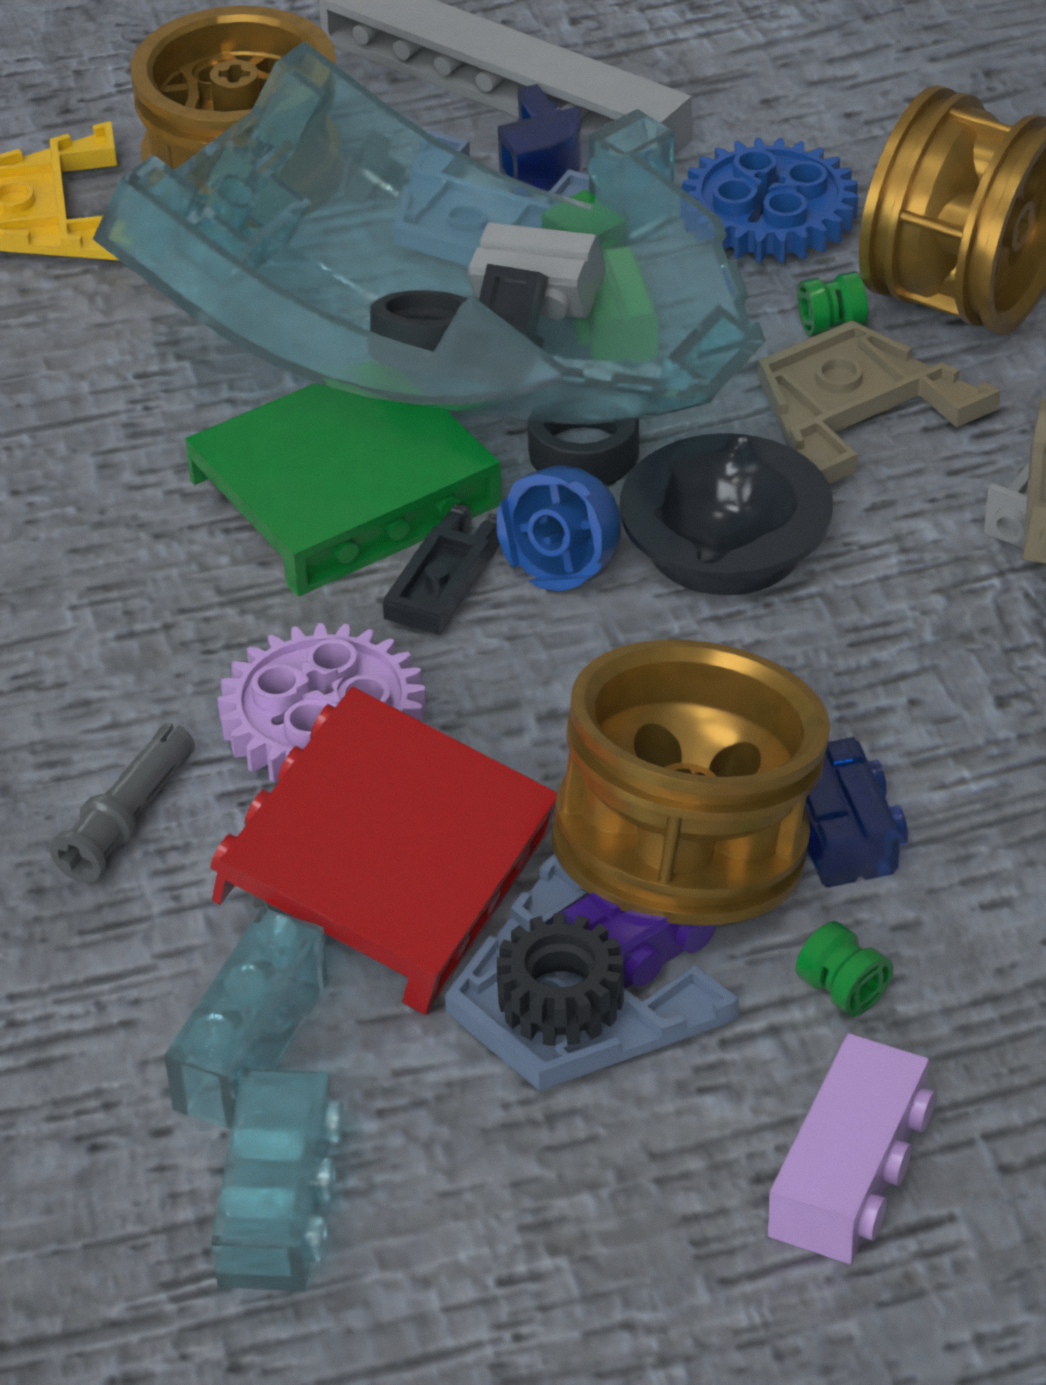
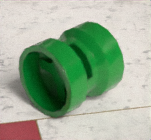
(832, 302)
(849, 972)

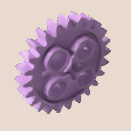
(283, 690)

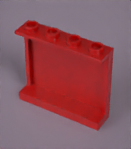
(388, 840)

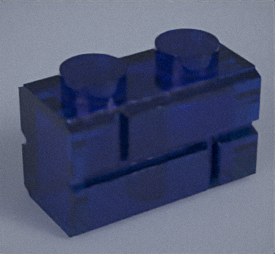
(850, 818)

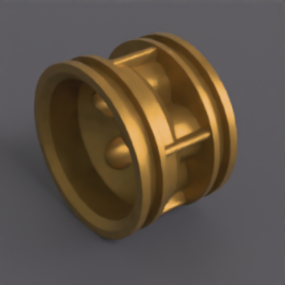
(959, 212)
(689, 781)

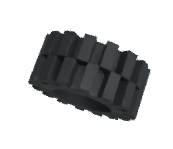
(560, 1008)

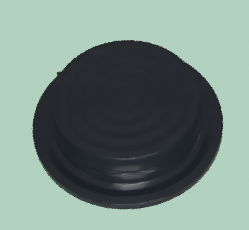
(726, 511)

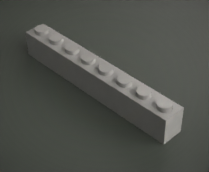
(493, 61)

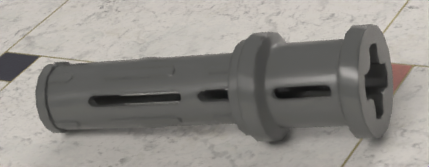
(110, 818)

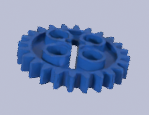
(799, 212)

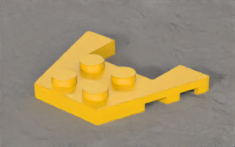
(34, 199)

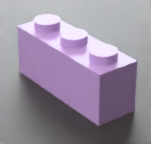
(851, 1149)

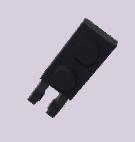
(441, 571)

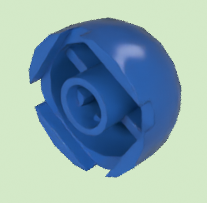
(559, 526)

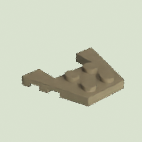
(852, 376)

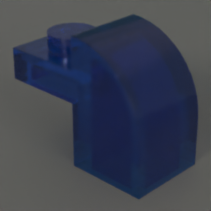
(542, 141)

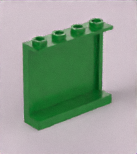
(343, 477)

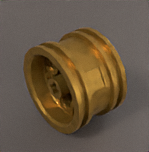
(208, 72)

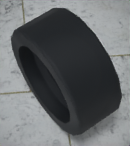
(414, 316)
(603, 459)

